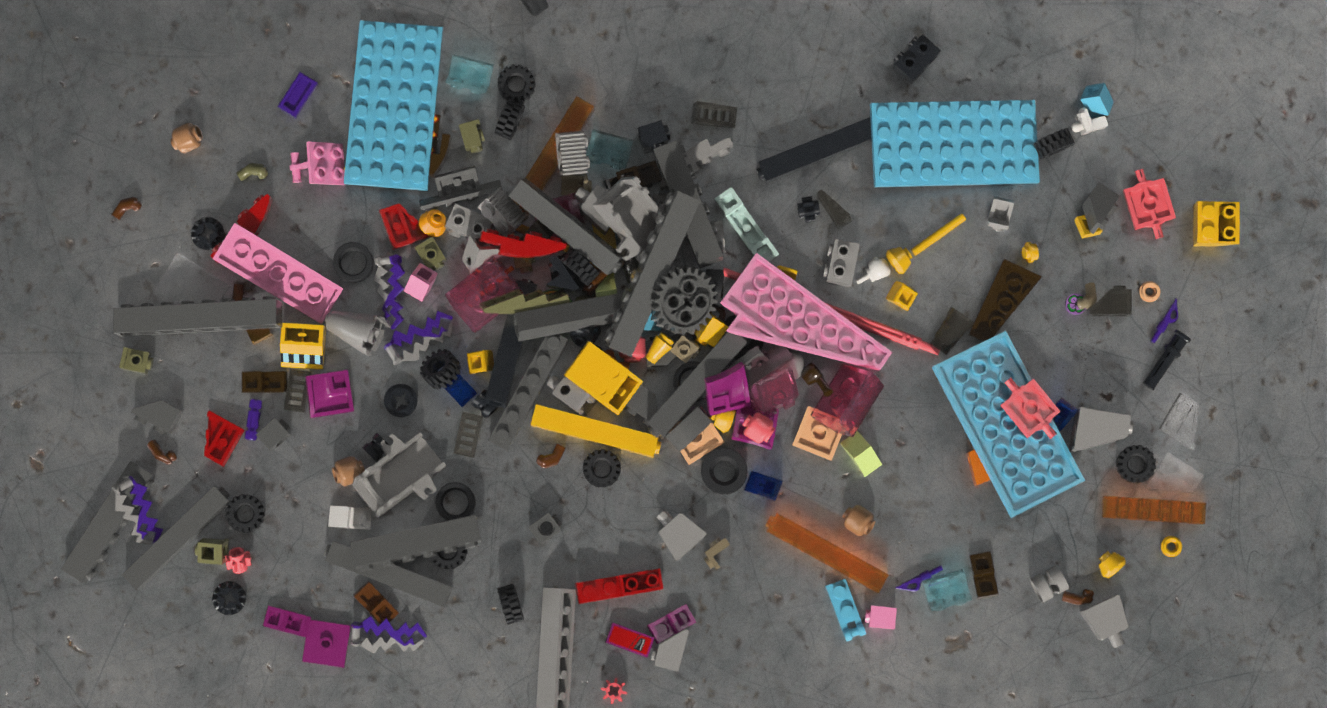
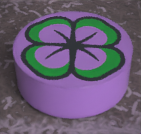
(1071, 304)

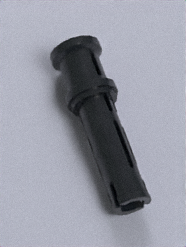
(1171, 352)

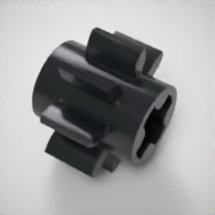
(808, 209)

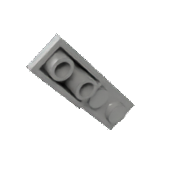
(702, 155)

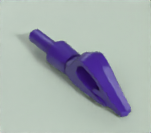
(1161, 327)
(918, 579)

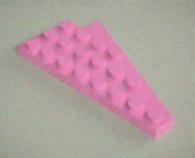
(786, 314)

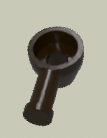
(813, 375)

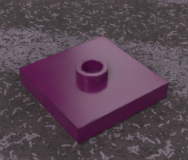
(326, 643)

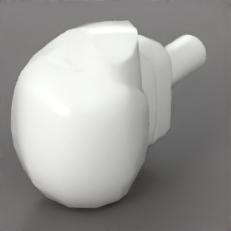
(877, 269)

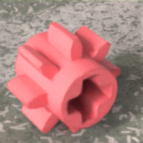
(238, 560)
(615, 684)

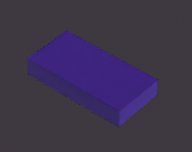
(298, 94)

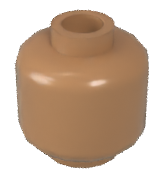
(186, 138)
(346, 470)
(859, 520)

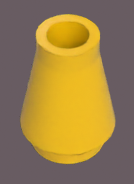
(659, 347)

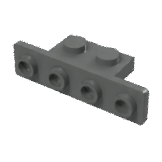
(458, 186)
(761, 364)

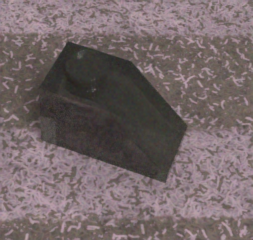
(1114, 303)

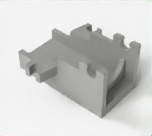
(629, 214)
(398, 474)

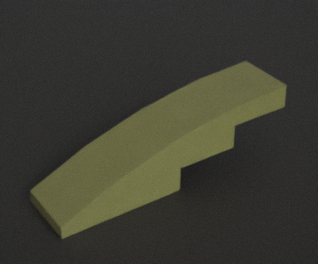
(517, 302)

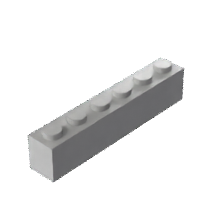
(556, 648)

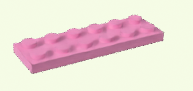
(277, 273)

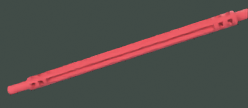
(871, 325)

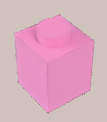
(420, 282)
(881, 617)

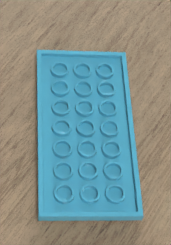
(393, 105)
(954, 143)
(1020, 467)

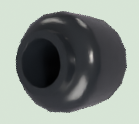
(583, 335)

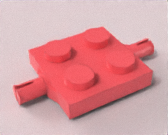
(1149, 204)
(1030, 408)

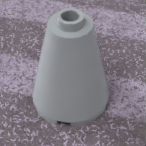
(357, 329)

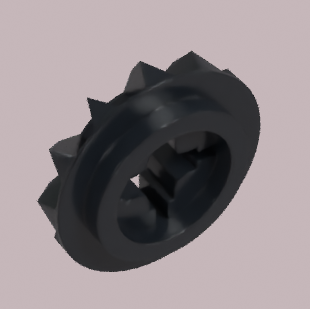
(215, 237)
(391, 404)
(237, 593)

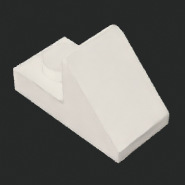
(345, 517)

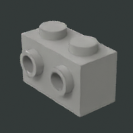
(466, 222)
(842, 262)

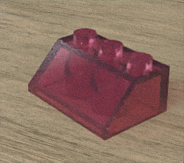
(481, 285)
(852, 399)

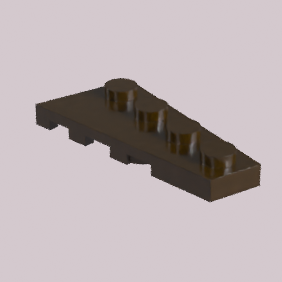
(1005, 295)

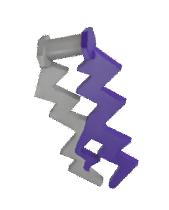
(390, 298)
(398, 337)
(139, 491)
(377, 629)

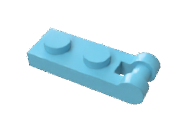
(845, 609)

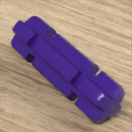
(253, 419)

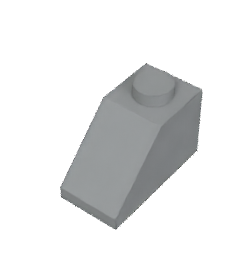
(671, 651)

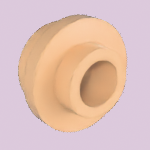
(1155, 288)

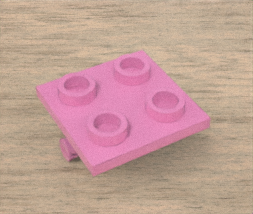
(324, 164)

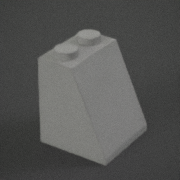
(1098, 428)

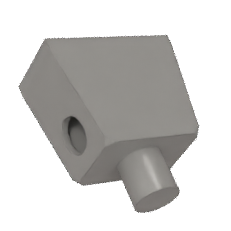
(588, 210)
(479, 252)
(576, 399)
(679, 533)
(1107, 620)

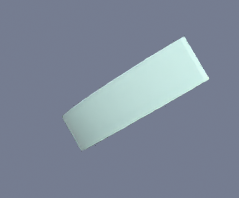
(745, 225)

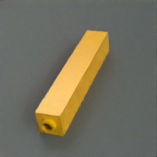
(595, 431)

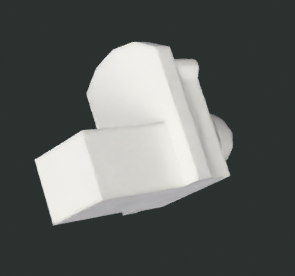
(1085, 124)

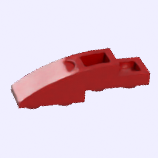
(252, 219)
(531, 246)
(619, 586)

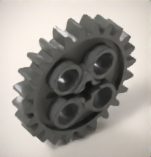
(695, 312)

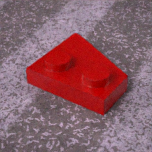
(401, 226)
(221, 438)

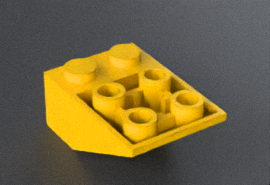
(603, 378)

